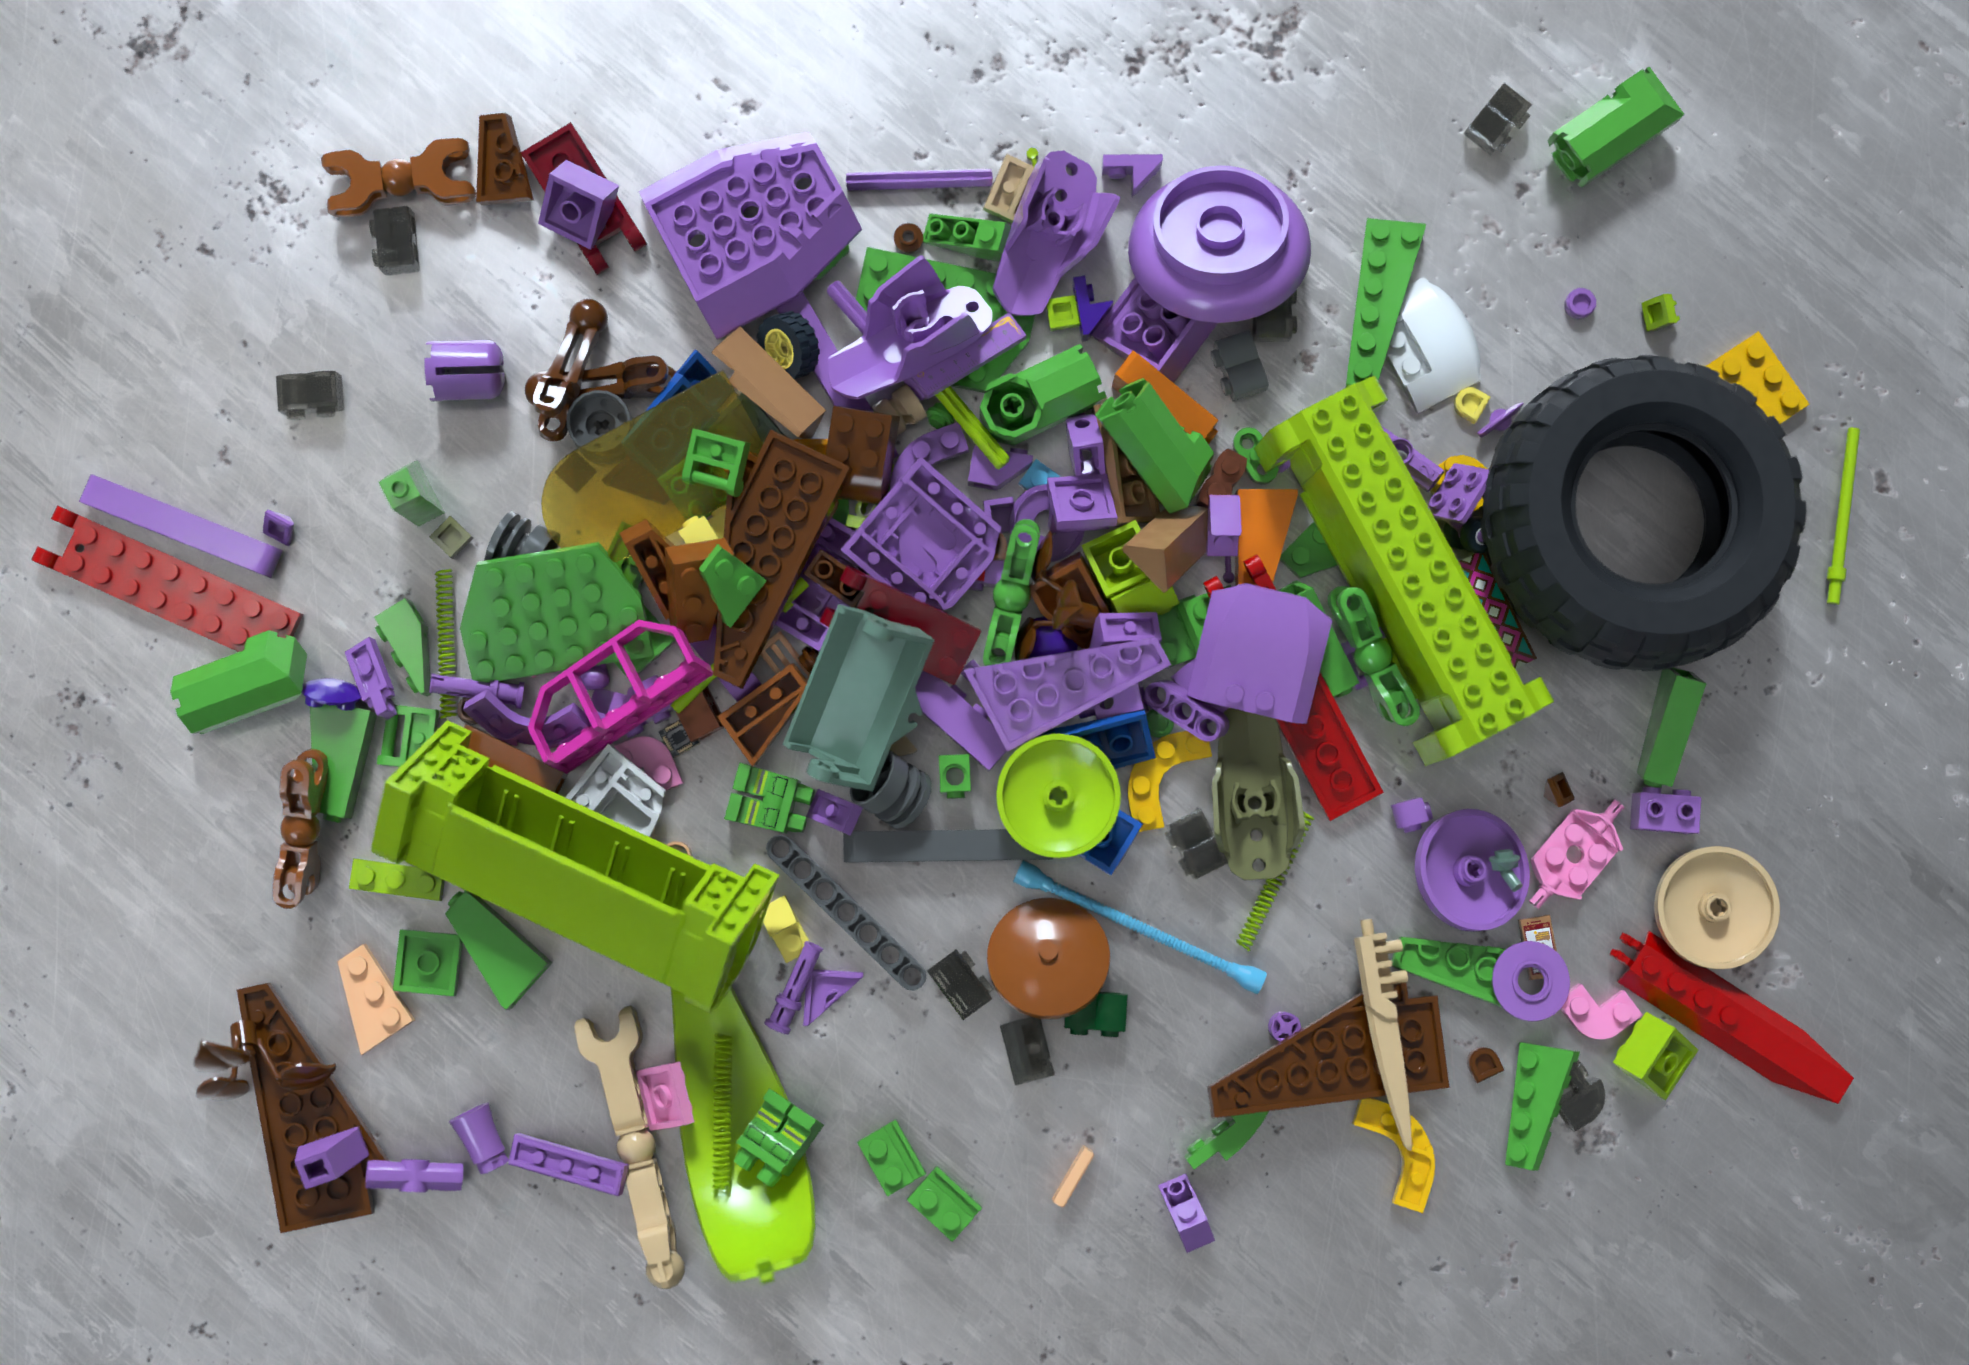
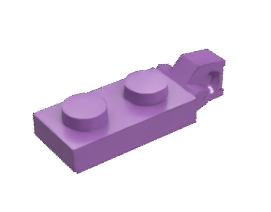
(372, 677)

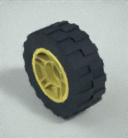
(790, 342)

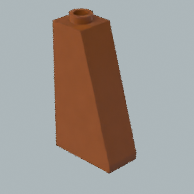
(515, 760)

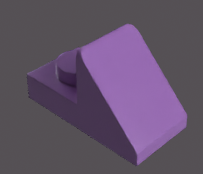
(1139, 166)
(1223, 525)
(834, 812)

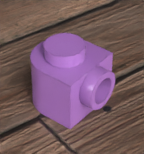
(1411, 814)

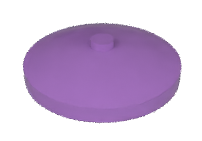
(1457, 872)

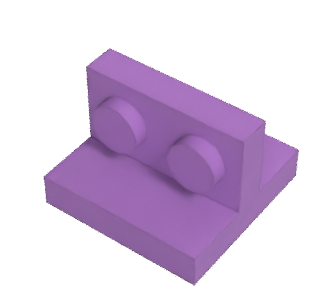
(1080, 503)

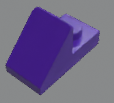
(1089, 314)

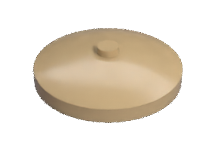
(1717, 907)

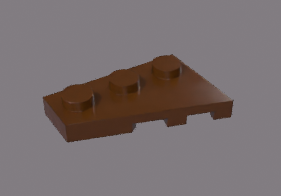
(500, 163)

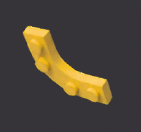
(1147, 775)
(1417, 1165)

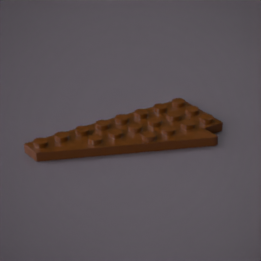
(773, 532)
(1335, 1061)
(300, 1118)

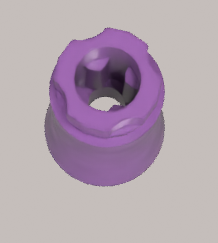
(480, 1138)

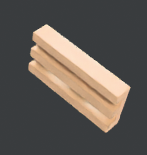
(771, 643)
(1073, 1176)

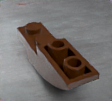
(827, 573)

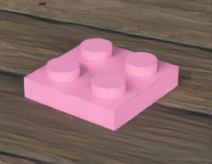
(665, 1096)

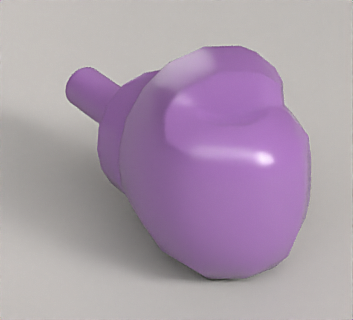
(596, 677)

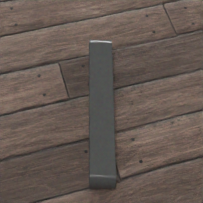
(934, 846)
(832, 905)

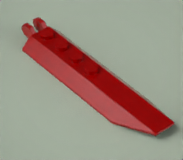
(1730, 1019)

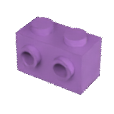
(1665, 812)

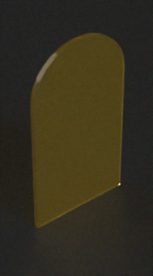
(639, 470)

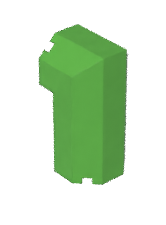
(1614, 127)
(1040, 396)
(1156, 444)
(241, 684)

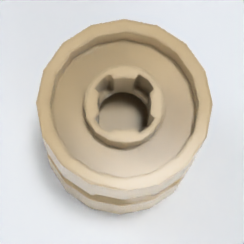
(903, 404)

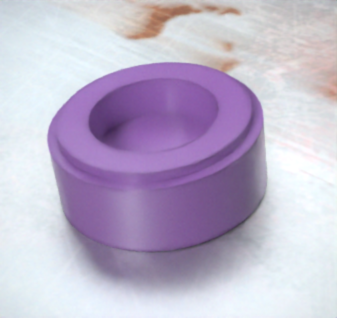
(1580, 303)

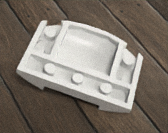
(1432, 347)
(620, 792)

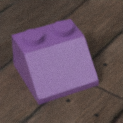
(577, 203)

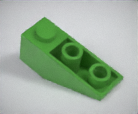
(967, 235)
(409, 639)

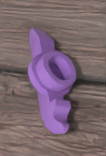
(1500, 420)

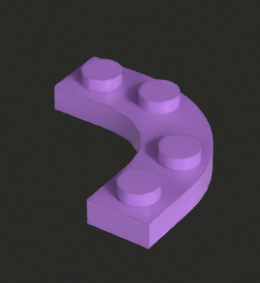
(933, 448)
(513, 728)

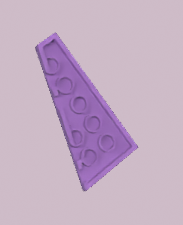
(1044, 691)

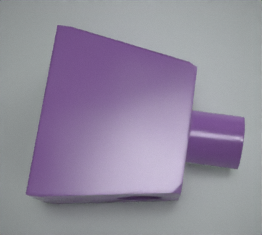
(1085, 434)
(1125, 702)

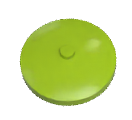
(1058, 795)

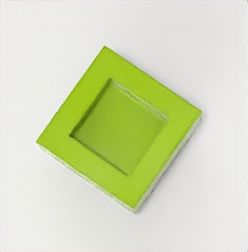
(1062, 313)

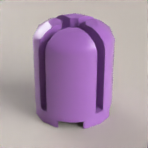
(464, 354)

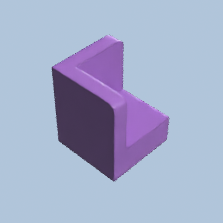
(999, 511)
(606, 701)

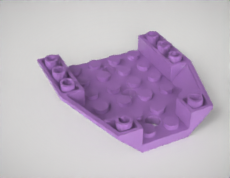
(759, 260)

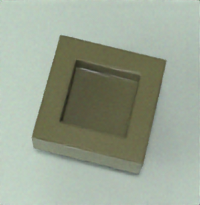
(451, 537)

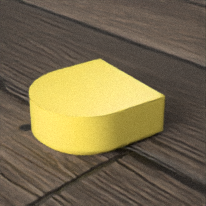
(1470, 403)

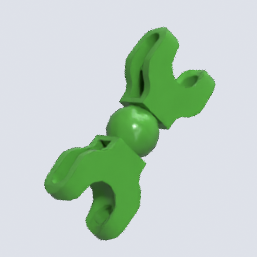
(1012, 593)
(1373, 655)

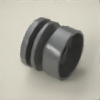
(595, 411)
(514, 538)
(898, 793)

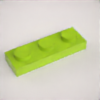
(395, 880)

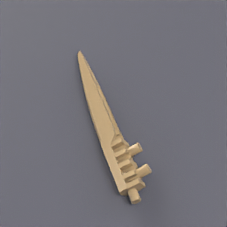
(1382, 1017)

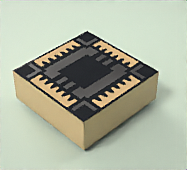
(677, 739)

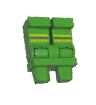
(777, 804)
(777, 1137)

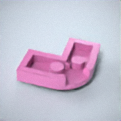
(654, 758)
(1602, 1020)

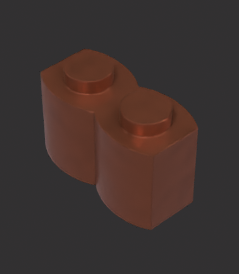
(1223, 476)

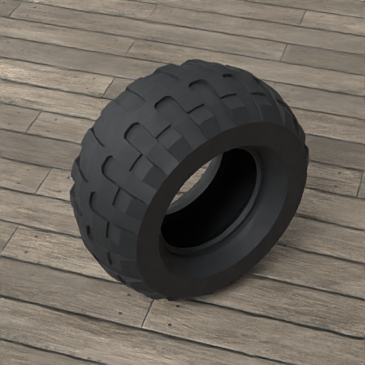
(1726, 451)

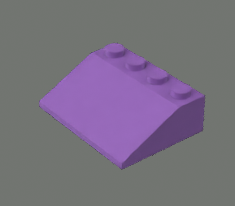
(1152, 332)

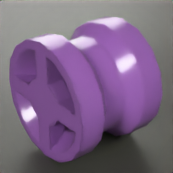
(1285, 1027)

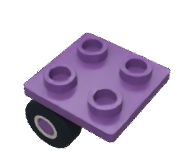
(1455, 503)

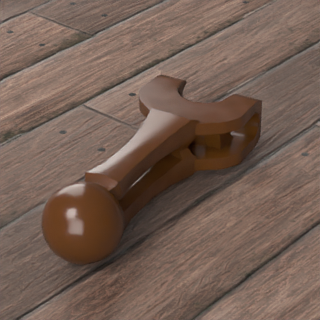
(634, 378)
(560, 390)

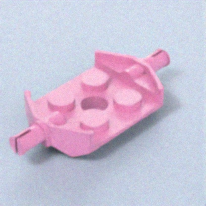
(1598, 845)

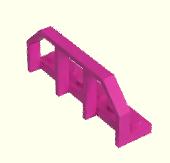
(628, 716)

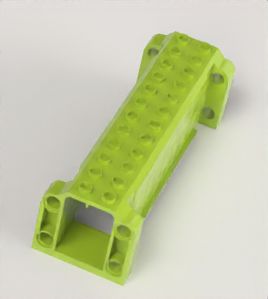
(1405, 566)
(571, 869)

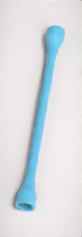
(1246, 976)

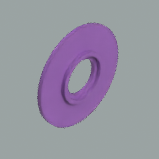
(1027, 507)
(1555, 976)

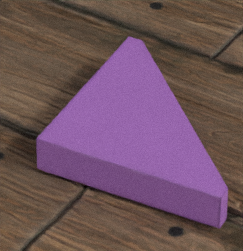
(824, 989)

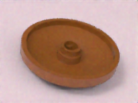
(1048, 958)

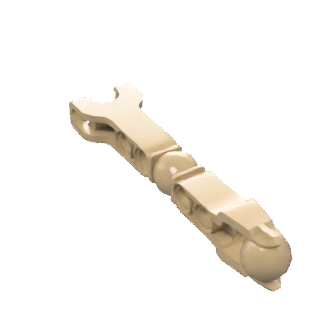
(635, 1144)

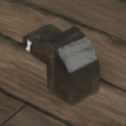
(1584, 1100)

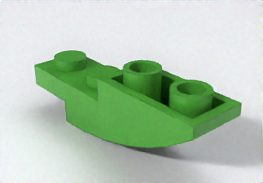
(1226, 1138)

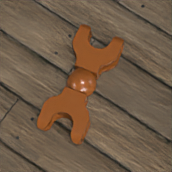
(398, 177)
(300, 828)

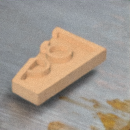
(373, 1004)

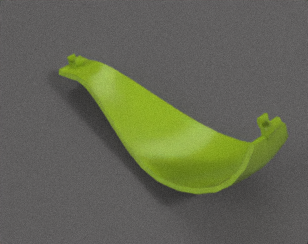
(749, 1224)

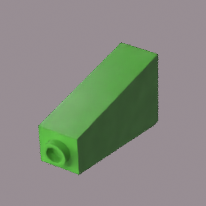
(411, 494)
(1335, 664)
(1669, 726)
(346, 743)
(499, 950)

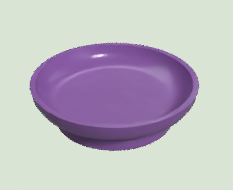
(1219, 245)

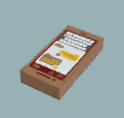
(1538, 930)

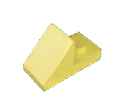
(785, 929)

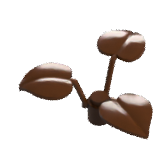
(1069, 607)
(219, 1058)

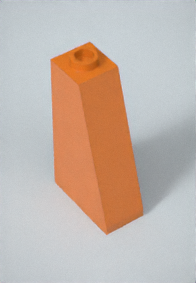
(1181, 405)
(1264, 528)

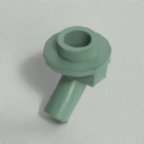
(1504, 862)

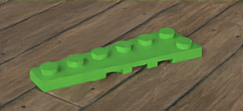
(1384, 277)

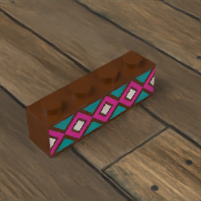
(1498, 608)

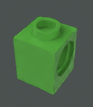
(949, 762)

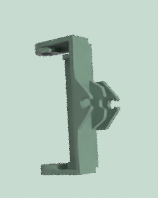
(858, 697)

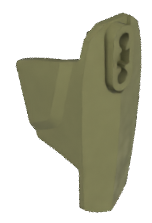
(1255, 792)

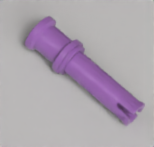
(462, 687)
(788, 1001)

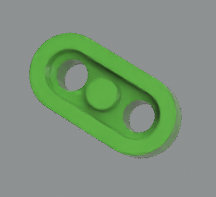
(1251, 455)

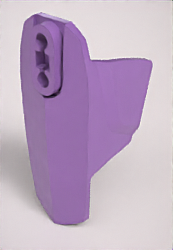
(1050, 234)
(908, 330)

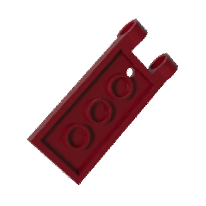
(568, 145)
(951, 636)

